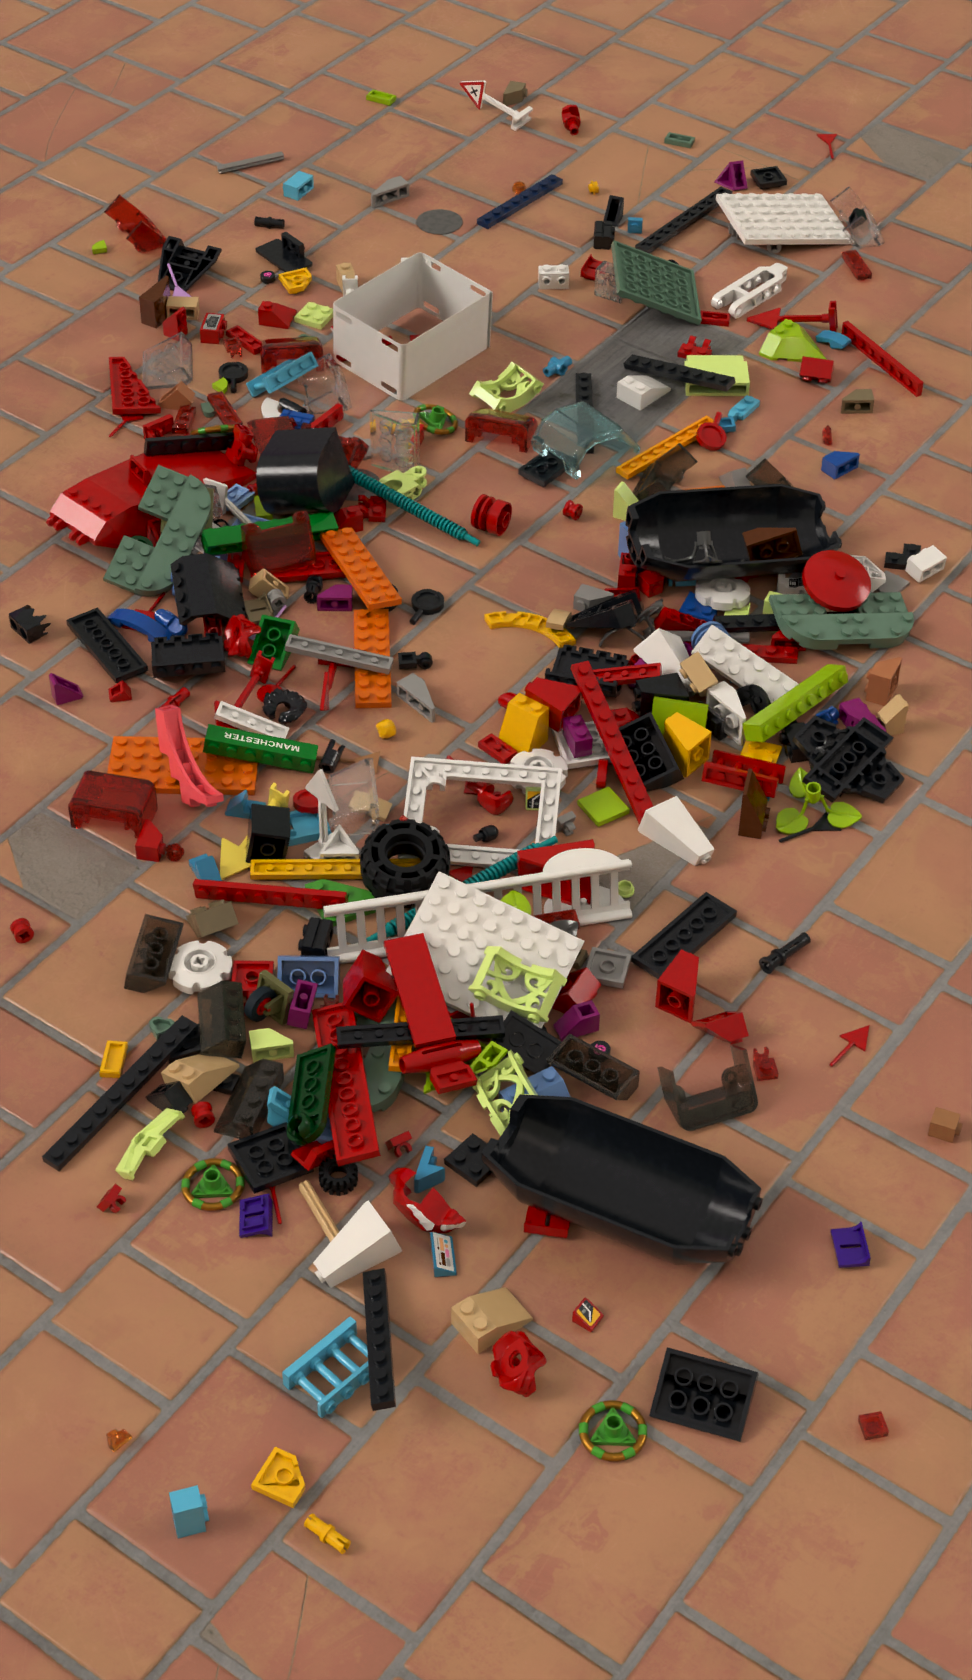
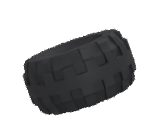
(399, 838)

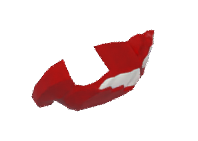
(431, 1214)

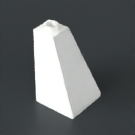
(665, 649)
(676, 830)
(356, 1247)

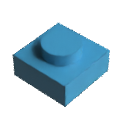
(635, 225)
(728, 424)

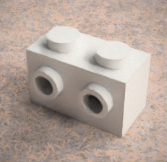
(553, 277)
(925, 563)

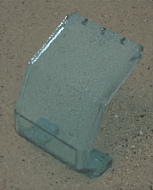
(573, 431)

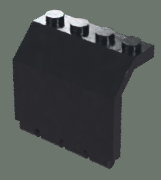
(206, 588)
(568, 655)
(187, 656)

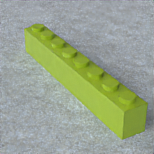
(795, 703)

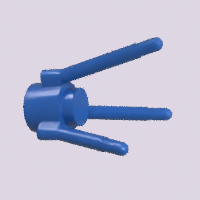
(830, 714)

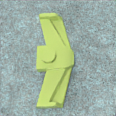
(147, 1142)

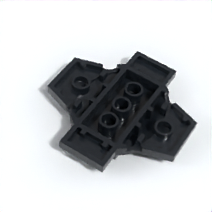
(848, 759)

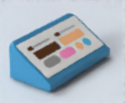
(442, 1255)

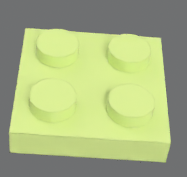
(314, 315)

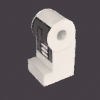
(790, 585)

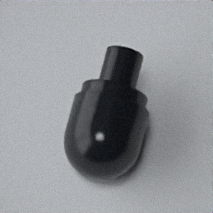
(486, 834)

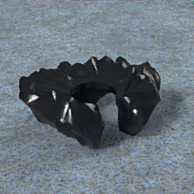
(291, 699)

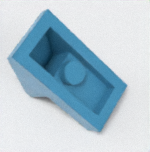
(240, 805)
(205, 868)
(428, 1173)

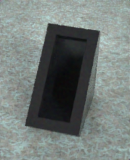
(614, 210)

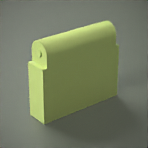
(722, 364)

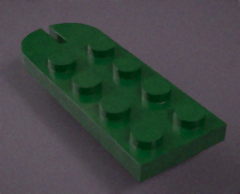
(311, 1094)

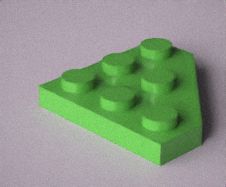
(353, 894)

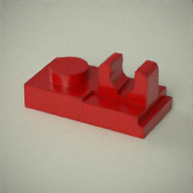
(158, 427)

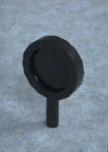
(234, 373)
(426, 603)

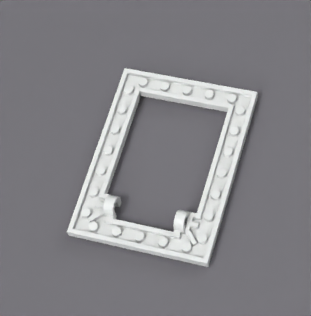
(430, 771)

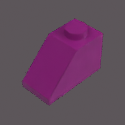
(336, 598)

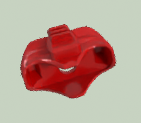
(237, 636)
(513, 1373)

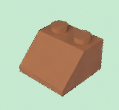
(883, 681)

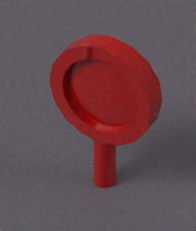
(711, 435)
(305, 802)

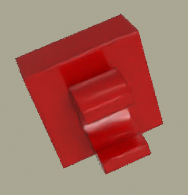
(400, 1141)
(110, 1198)

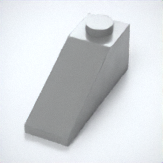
(390, 191)
(415, 693)

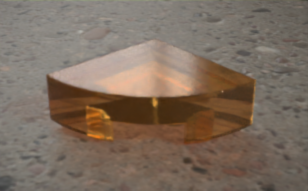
(118, 1438)

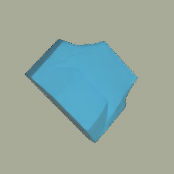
(278, 1106)

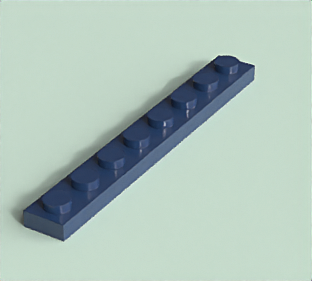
(519, 201)

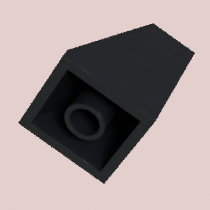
(663, 686)
(268, 832)

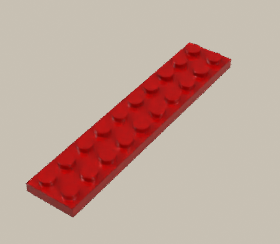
(349, 1100)

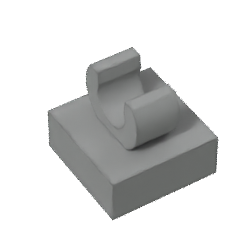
(566, 823)

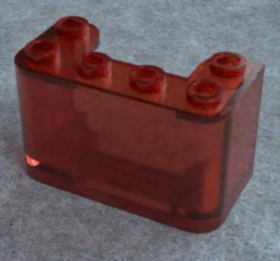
(113, 799)

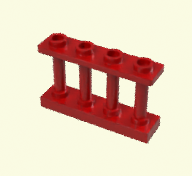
(732, 769)

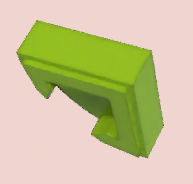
(99, 247)
(220, 385)

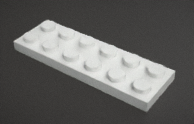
(741, 664)

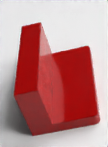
(313, 1154)

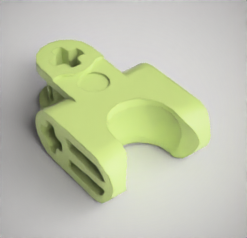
(407, 483)

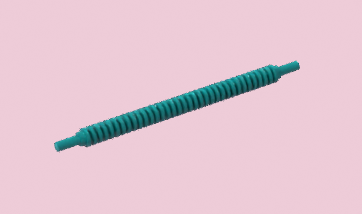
(412, 507)
(493, 872)

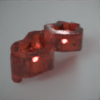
(826, 433)

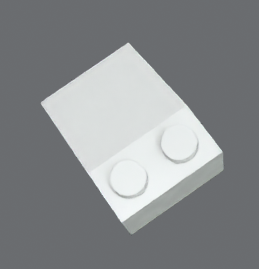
(640, 390)
(726, 703)

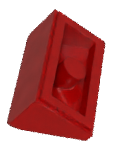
(139, 470)

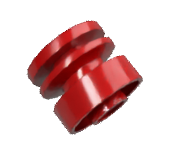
(491, 515)

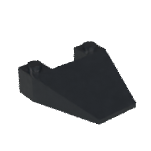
(613, 613)

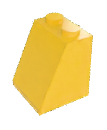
(525, 724)
(687, 742)

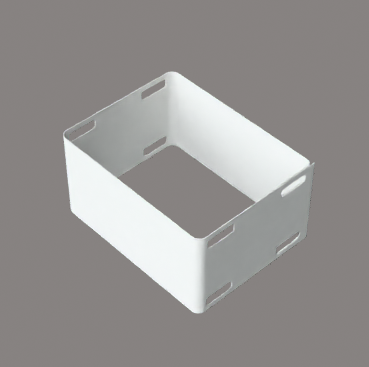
(391, 296)

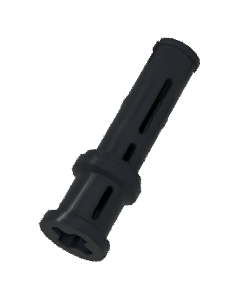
(779, 956)

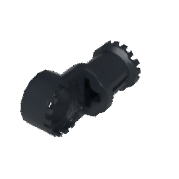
(313, 586)

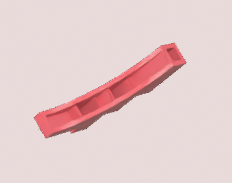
(174, 744)

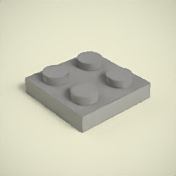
(609, 966)

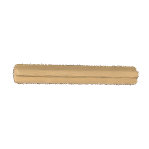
(318, 1209)

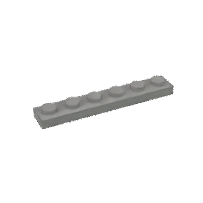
(339, 654)

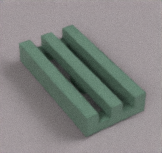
(679, 140)

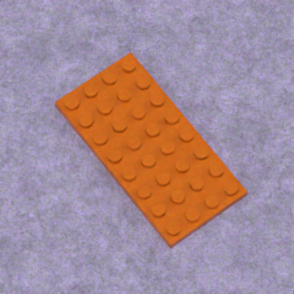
(142, 759)

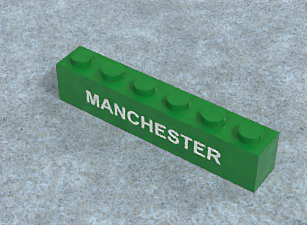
(260, 748)

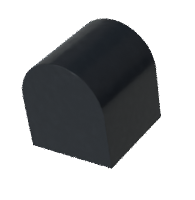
(303, 472)

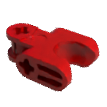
(242, 446)

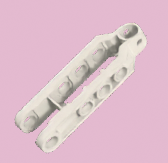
(746, 301)

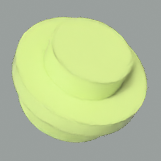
(625, 889)

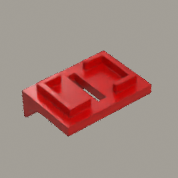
(589, 267)
(536, 1221)

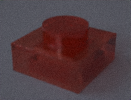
(873, 1425)

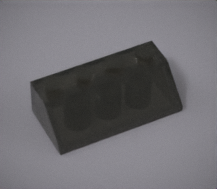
(153, 954)
(222, 1020)
(595, 1068)
(248, 1102)

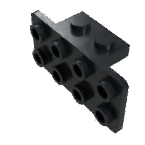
(285, 254)

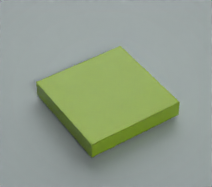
(603, 806)

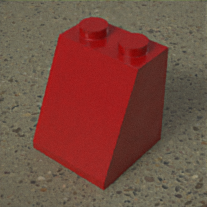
(560, 697)
(678, 986)
(369, 987)

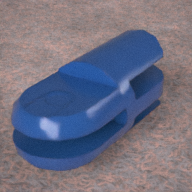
(170, 622)

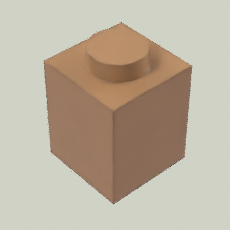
(945, 1125)

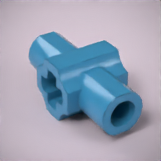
(557, 366)

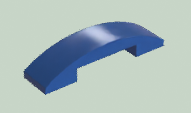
(139, 622)

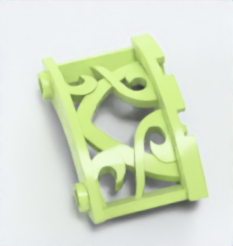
(508, 380)
(505, 960)
(492, 1078)

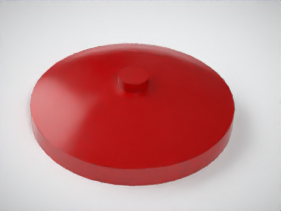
(836, 580)

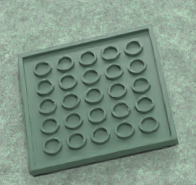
(655, 282)

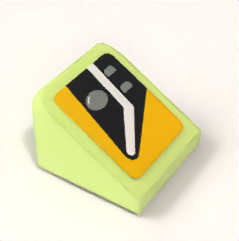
(532, 798)

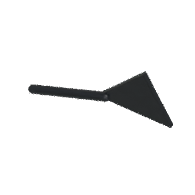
(821, 825)

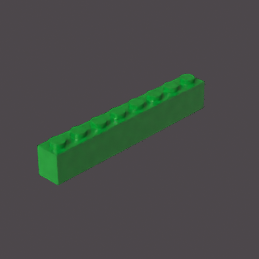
(229, 539)

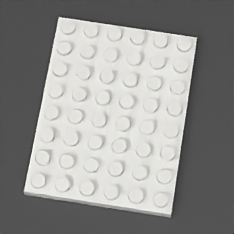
(782, 218)
(460, 926)

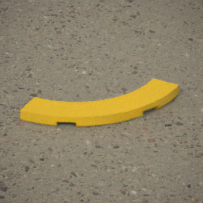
(531, 622)

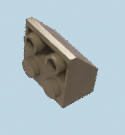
(212, 919)

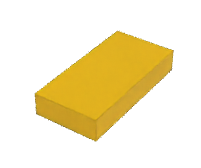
(113, 1059)

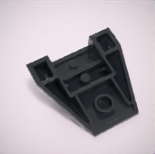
(186, 262)

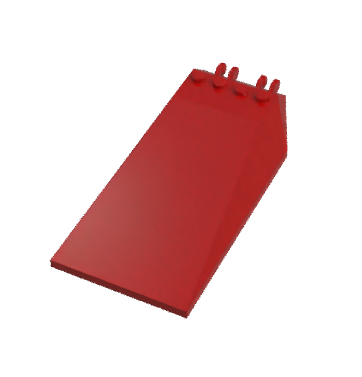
(107, 503)

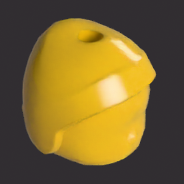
(386, 728)

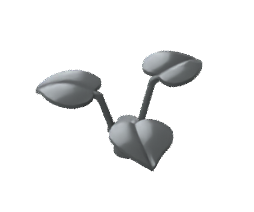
(704, 542)
(655, 608)

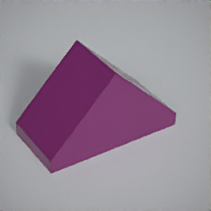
(64, 690)

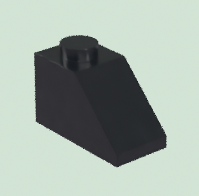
(171, 1096)

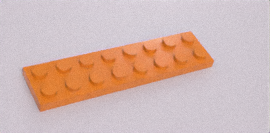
(360, 569)
(372, 635)

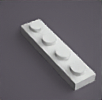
(248, 721)

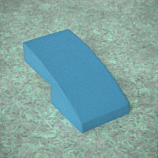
(834, 338)

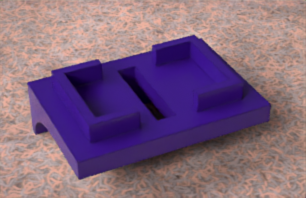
(257, 1224)
(849, 1238)

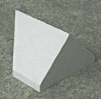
(339, 846)

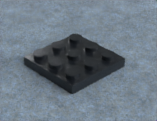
(267, 1158)

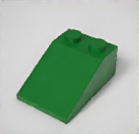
(273, 640)

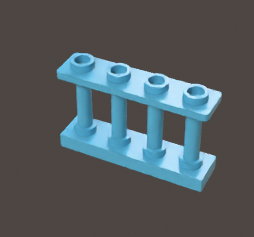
(282, 374)
(314, 1359)

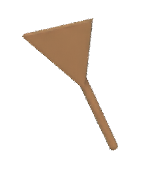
(375, 756)

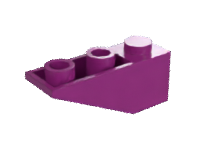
(854, 710)

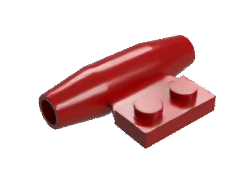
(444, 1063)

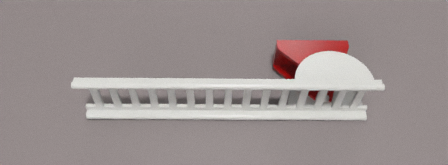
(559, 872)

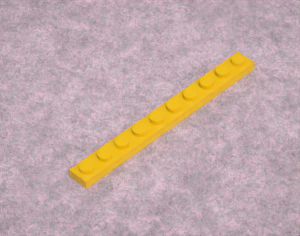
(313, 868)

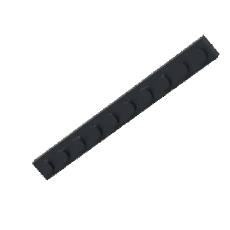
(681, 222)
(120, 1093)

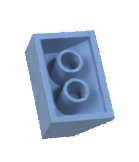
(315, 969)
(545, 1083)

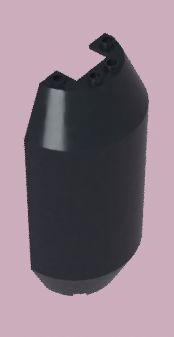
(670, 521)
(624, 1180)

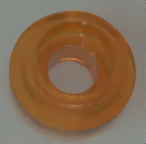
(518, 187)

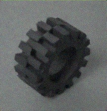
(337, 1184)

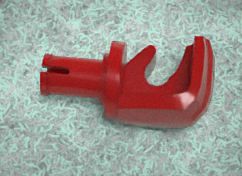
(571, 118)
(490, 800)

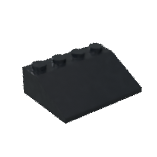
(650, 753)
(704, 1394)

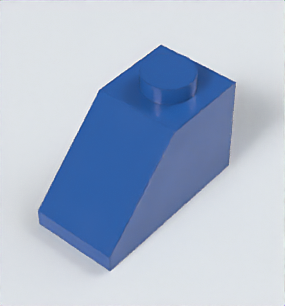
(839, 463)

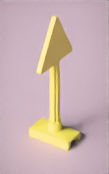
(233, 856)

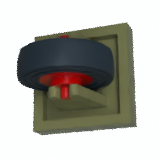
(270, 999)

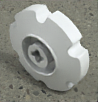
(723, 593)
(540, 758)
(200, 966)

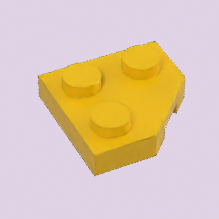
(295, 280)
(280, 1478)

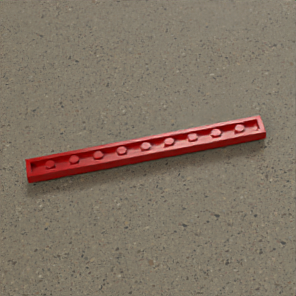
(612, 738)

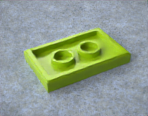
(666, 707)

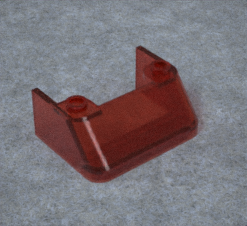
(141, 229)

